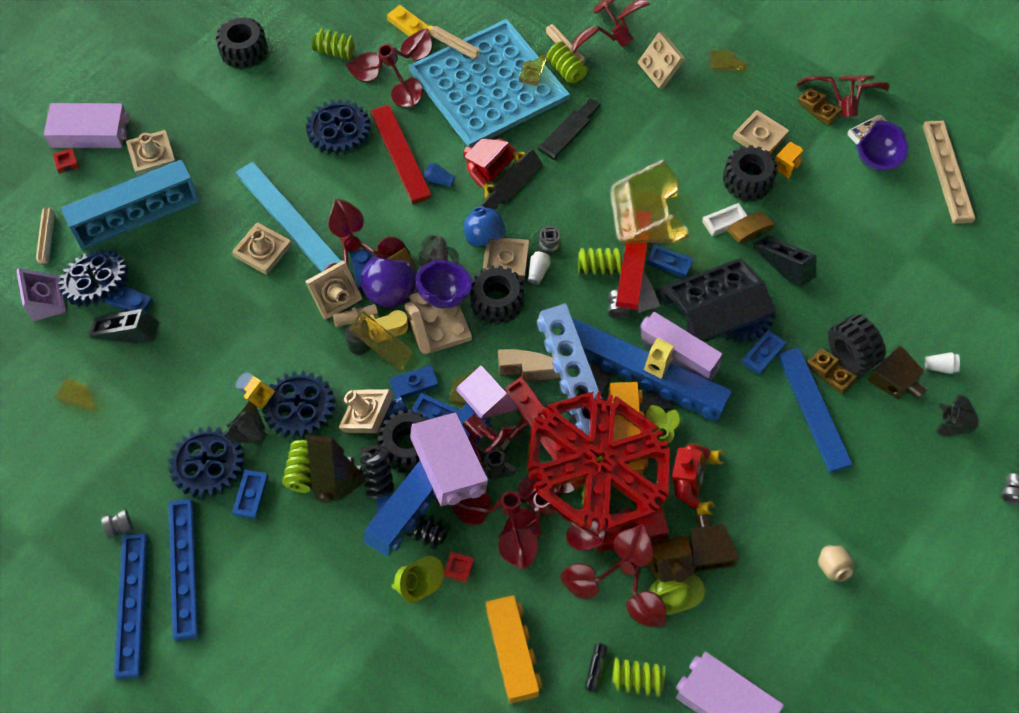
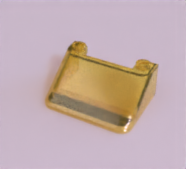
(642, 206)

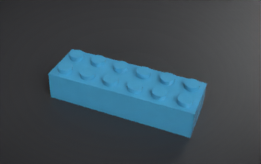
(130, 204)

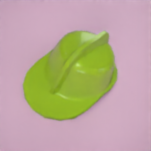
(419, 579)
(680, 595)

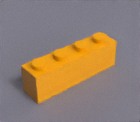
(622, 427)
(512, 649)

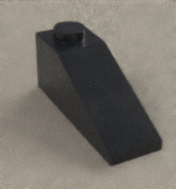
(788, 260)
(129, 326)

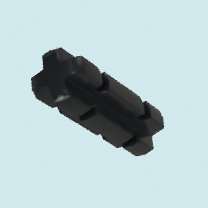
(596, 667)

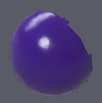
(883, 147)
(388, 281)
(443, 283)

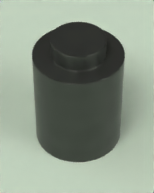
(355, 344)

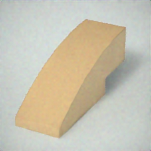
(529, 364)

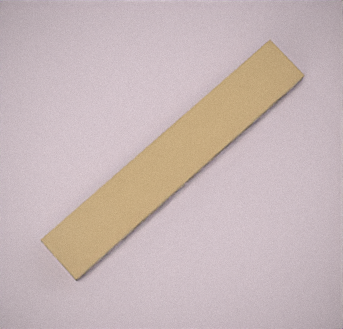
(948, 172)

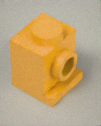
(789, 159)

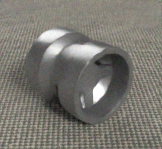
(549, 240)
(616, 312)
(1010, 493)
(120, 522)

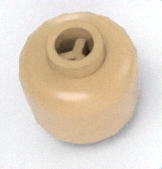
(836, 563)

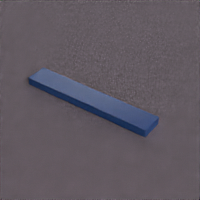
(814, 410)
(183, 570)
(131, 606)

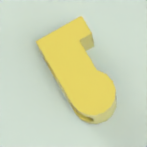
(395, 322)
(660, 356)

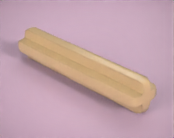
(554, 33)
(455, 42)
(45, 235)

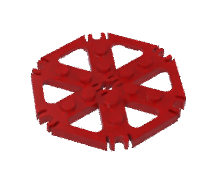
(609, 471)

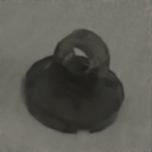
(436, 249)

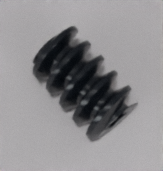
(376, 471)
(429, 531)

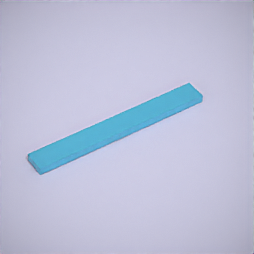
(287, 216)

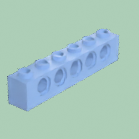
(560, 318)

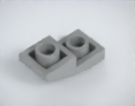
(647, 296)

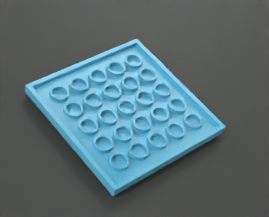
(485, 93)

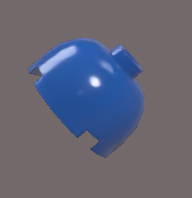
(483, 225)

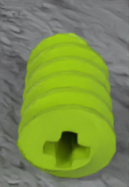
(333, 44)
(566, 63)
(599, 261)
(298, 468)
(638, 677)

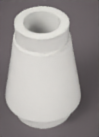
(538, 266)
(943, 363)

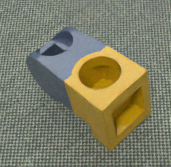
(254, 389)

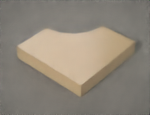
(417, 326)

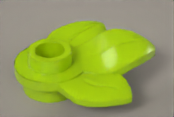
(665, 421)

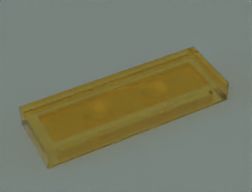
(381, 340)

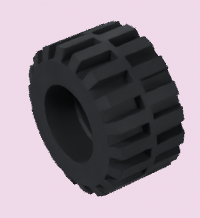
(241, 42)
(750, 160)
(497, 309)
(857, 344)
(394, 429)

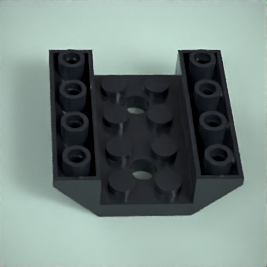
(720, 303)

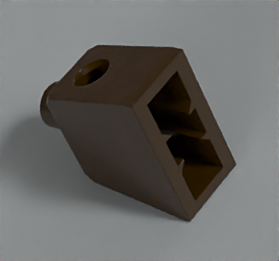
(898, 375)
(711, 546)
(672, 559)

